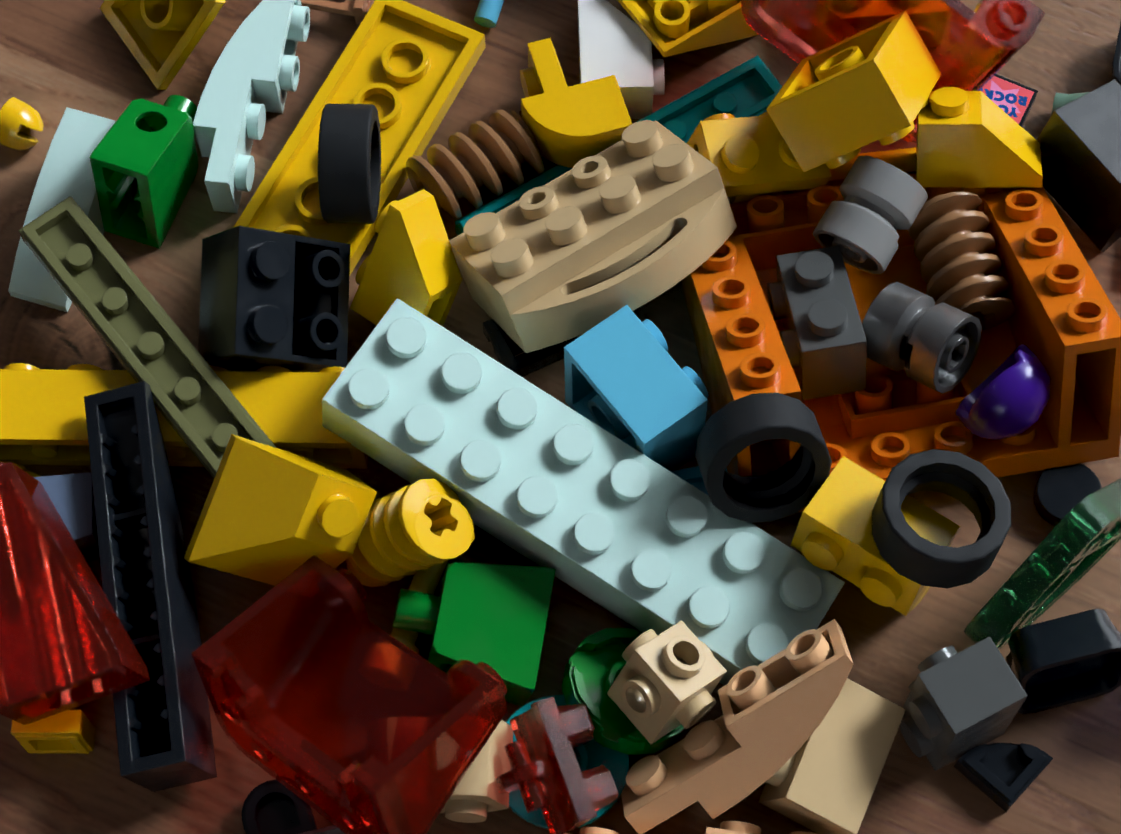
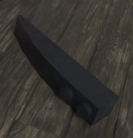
(149, 583)

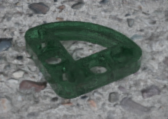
(1052, 567)

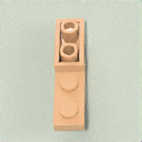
(763, 724)

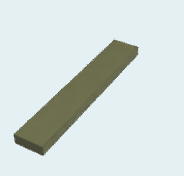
(140, 332)

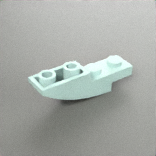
(242, 87)

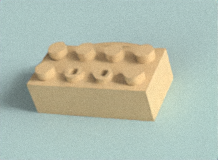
(596, 238)

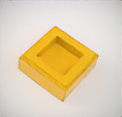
(59, 733)

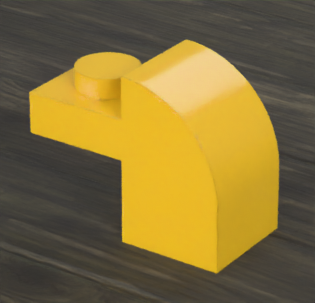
(571, 119)

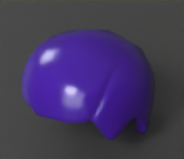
(1008, 398)

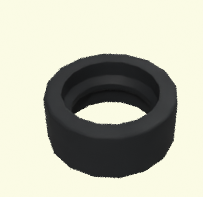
(349, 163)
(749, 422)
(961, 479)

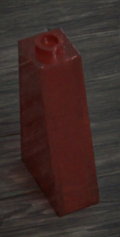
(55, 621)

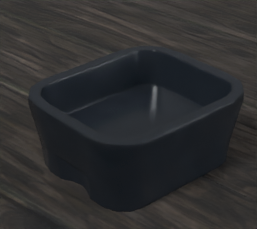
(1066, 660)

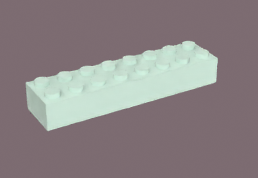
(572, 493)

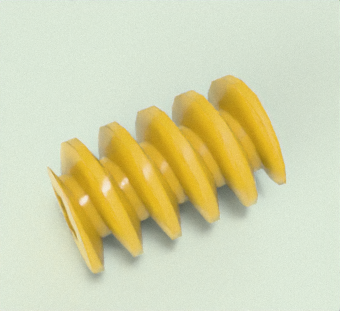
(410, 533)

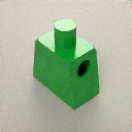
(146, 168)
(485, 617)

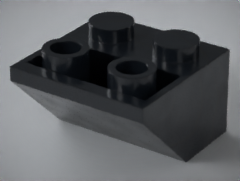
(273, 300)

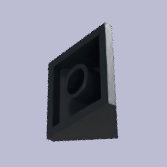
(1084, 162)

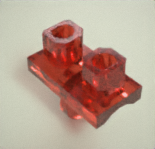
(548, 769)

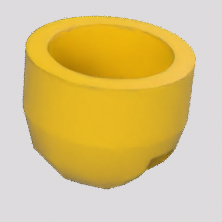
(16, 123)

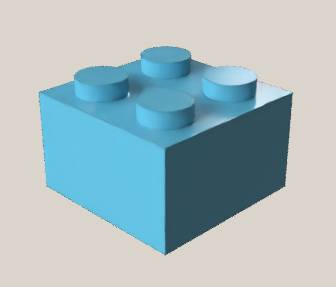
(635, 389)

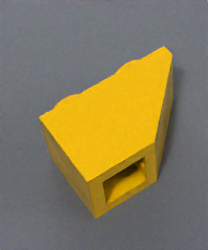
(408, 262)

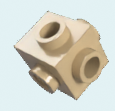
(666, 681)

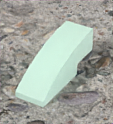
(63, 175)

